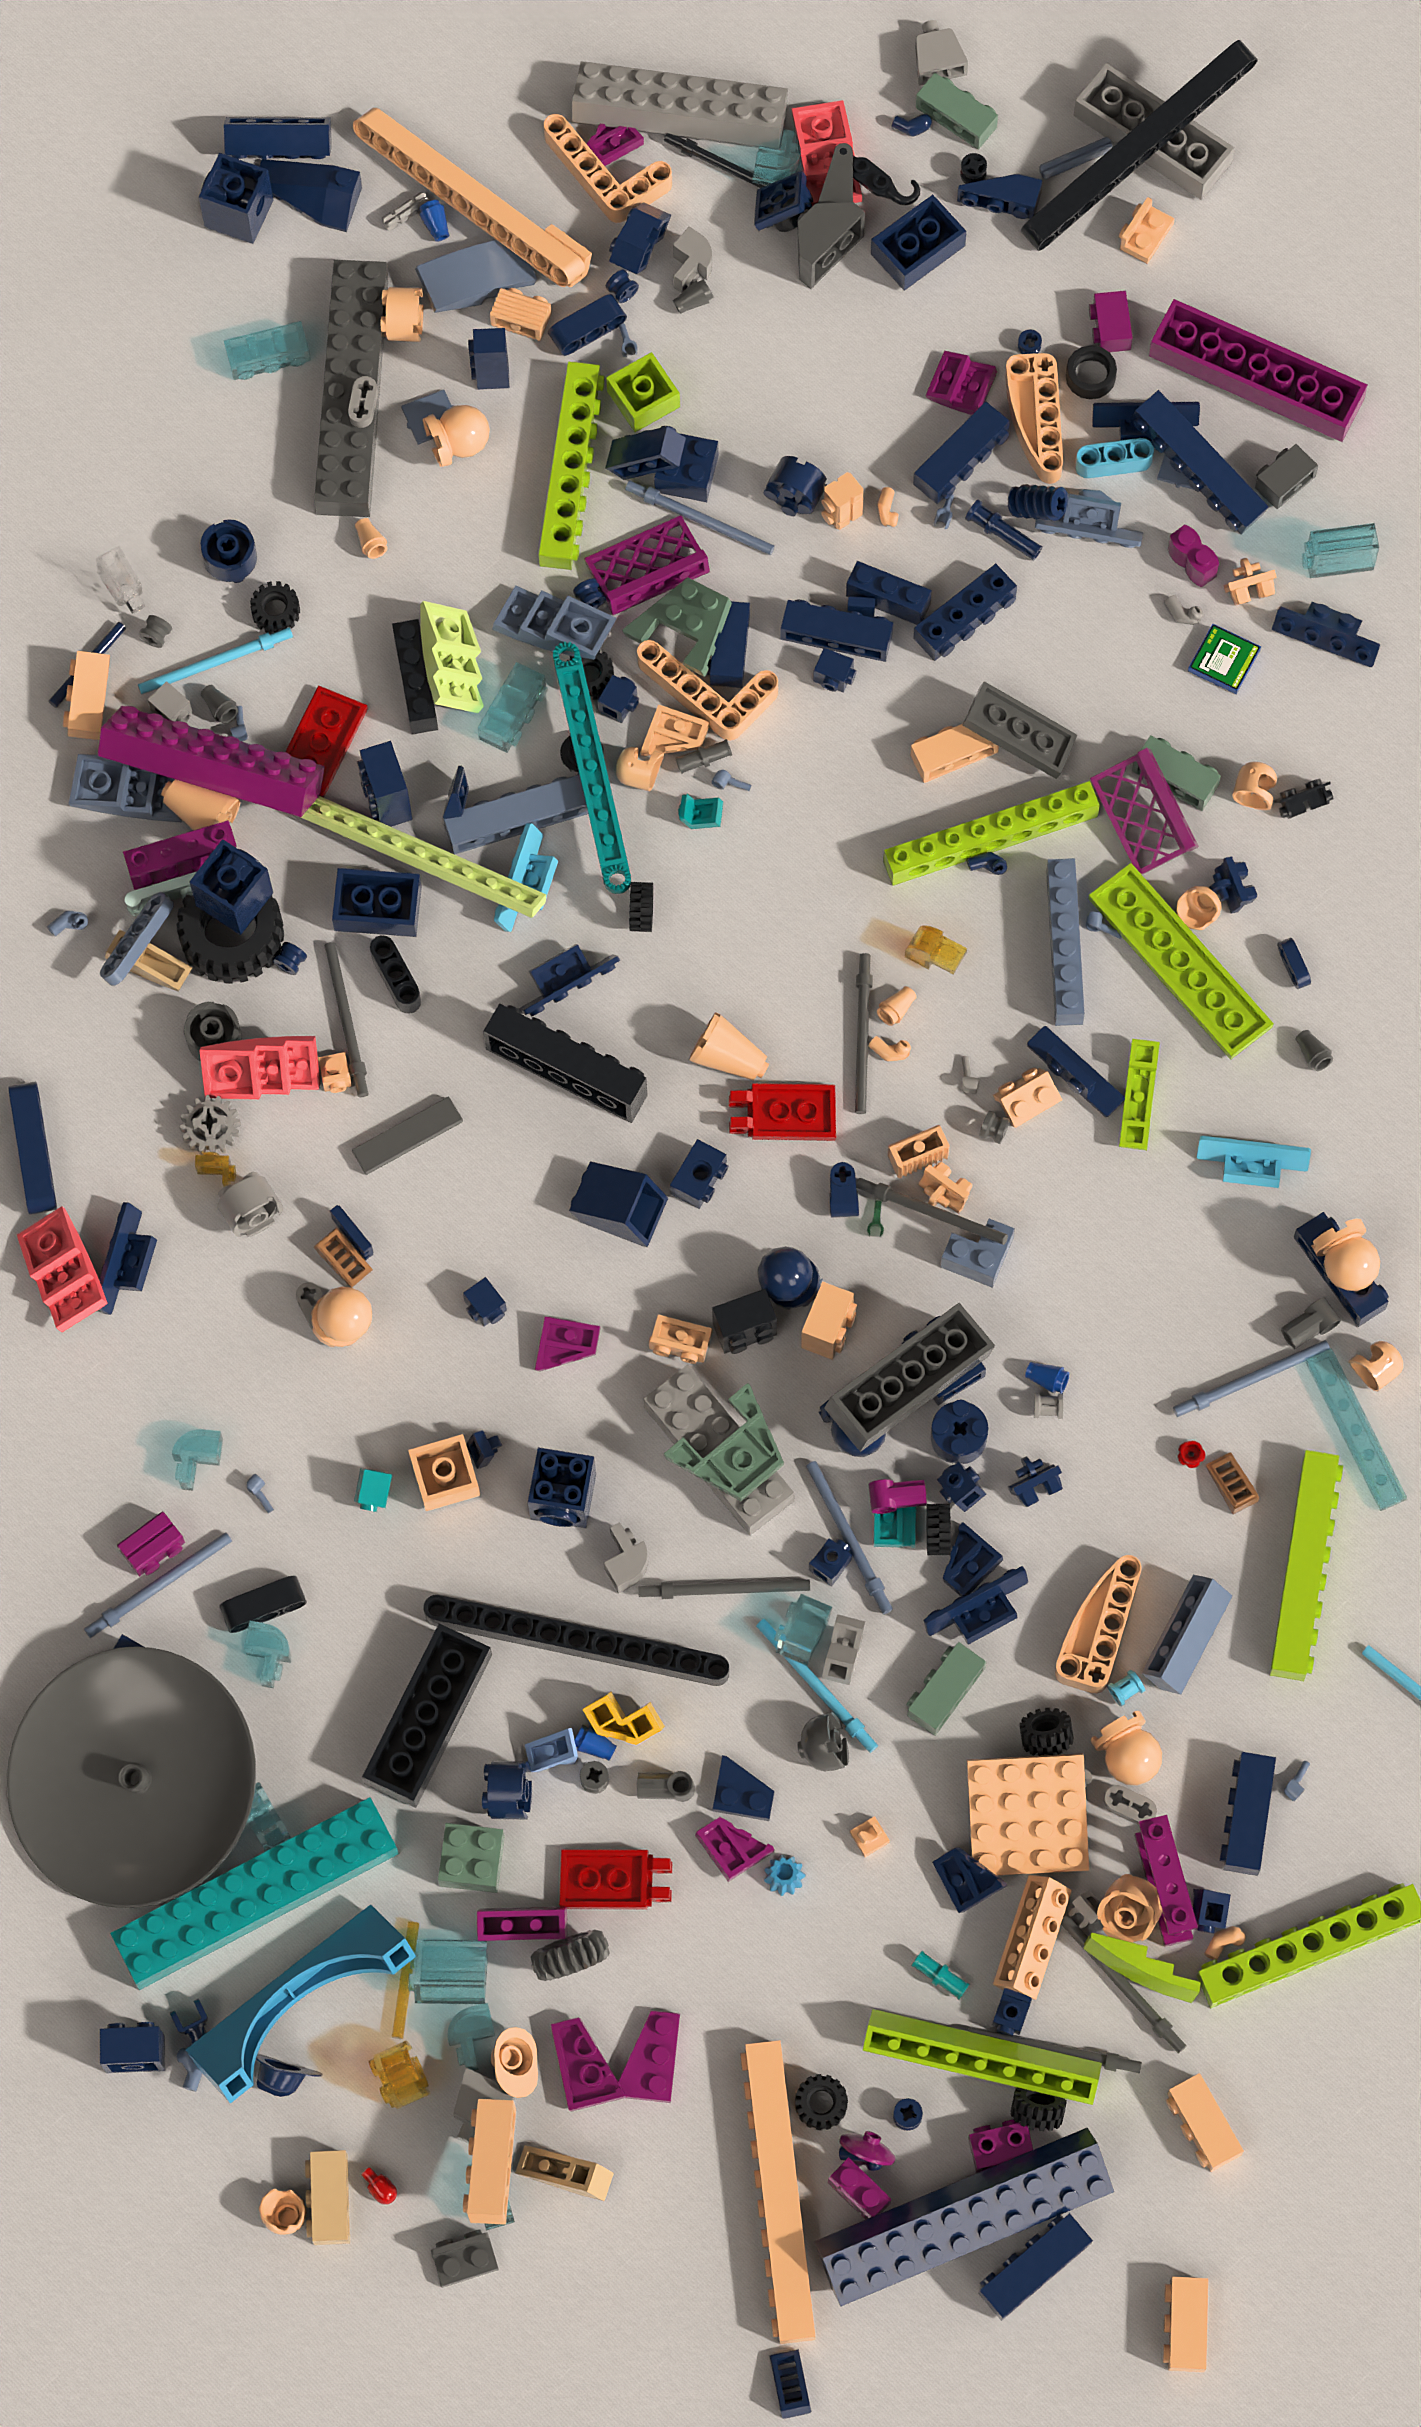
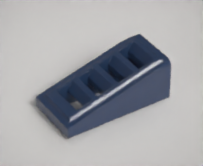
(796, 2408)

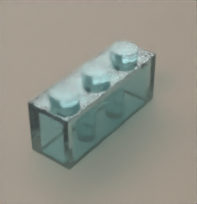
(267, 351)
(512, 707)

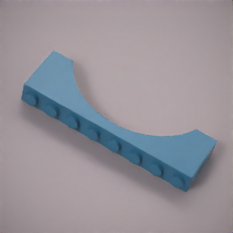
(360, 1946)

